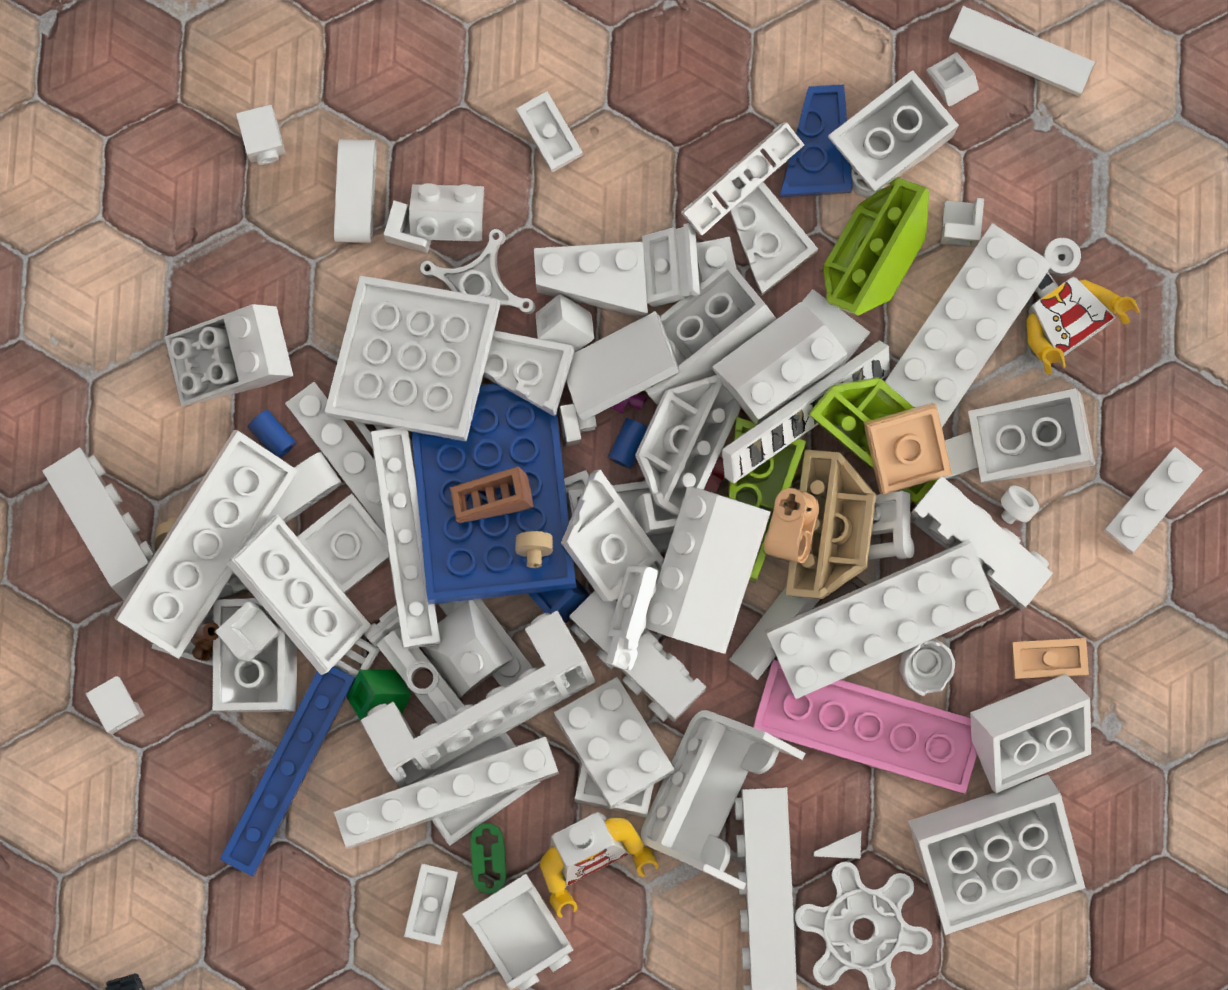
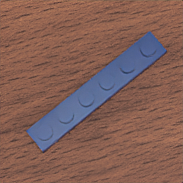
(287, 770)

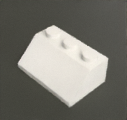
(780, 362)
(260, 685)
(1032, 732)

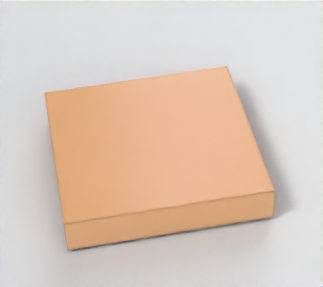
(907, 448)

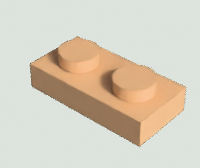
(1049, 658)

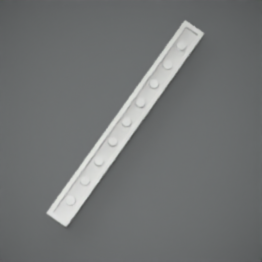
(359, 473)

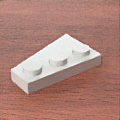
(770, 237)
(529, 368)

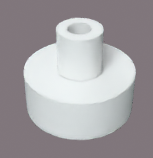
(1067, 251)
(1018, 505)

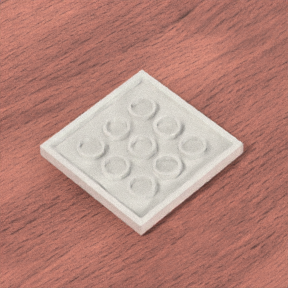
(413, 358)

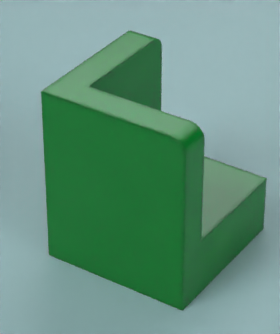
(377, 688)

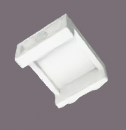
(519, 933)

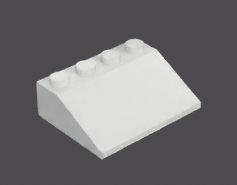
(997, 854)

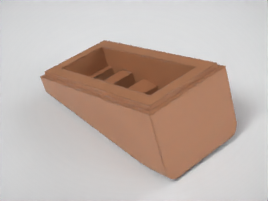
(495, 507)

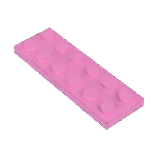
(871, 730)

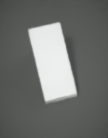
(844, 848)

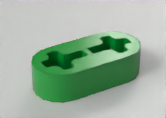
(479, 860)

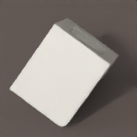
(962, 223)
(398, 230)
(565, 323)
(653, 518)
(248, 631)
(114, 705)

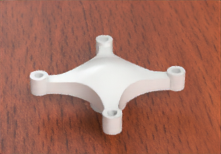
(480, 276)

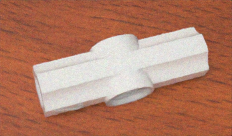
(438, 697)

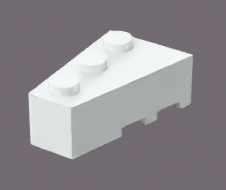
(595, 275)

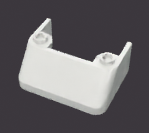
(703, 789)

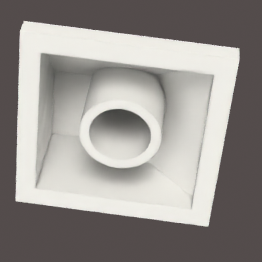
(467, 649)

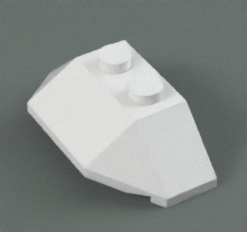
(686, 439)

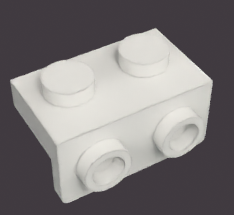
(446, 212)

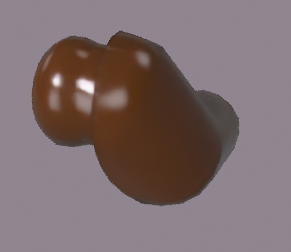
(203, 641)

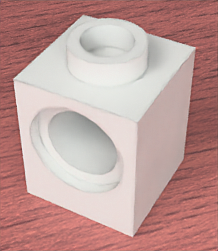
(261, 135)

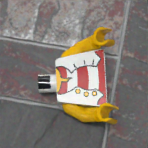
(1071, 316)
(586, 849)

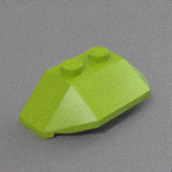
(877, 247)
(851, 404)

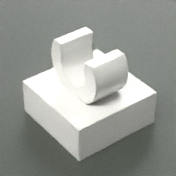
(573, 425)

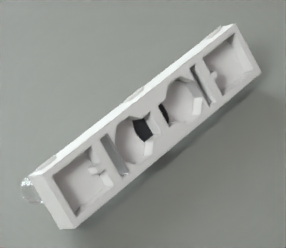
(742, 178)

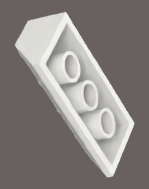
(711, 326)
(706, 569)

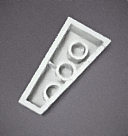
(100, 520)
(1008, 566)
(653, 672)

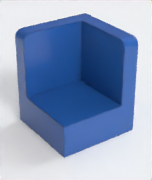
(563, 601)

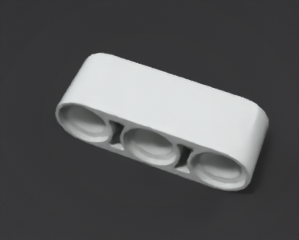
(355, 190)
(310, 484)

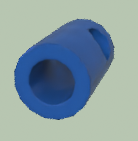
(271, 434)
(627, 443)

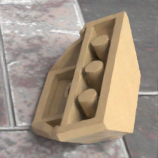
(841, 528)

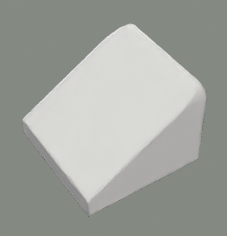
(953, 79)

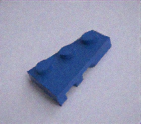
(819, 165)

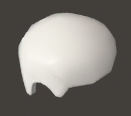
(927, 667)

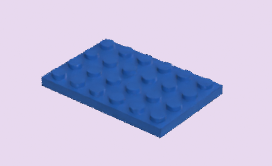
(480, 555)

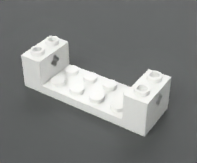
(414, 758)

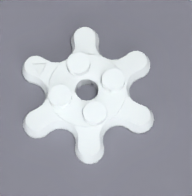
(889, 935)

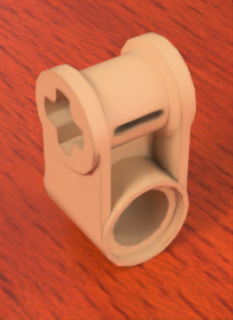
(791, 529)

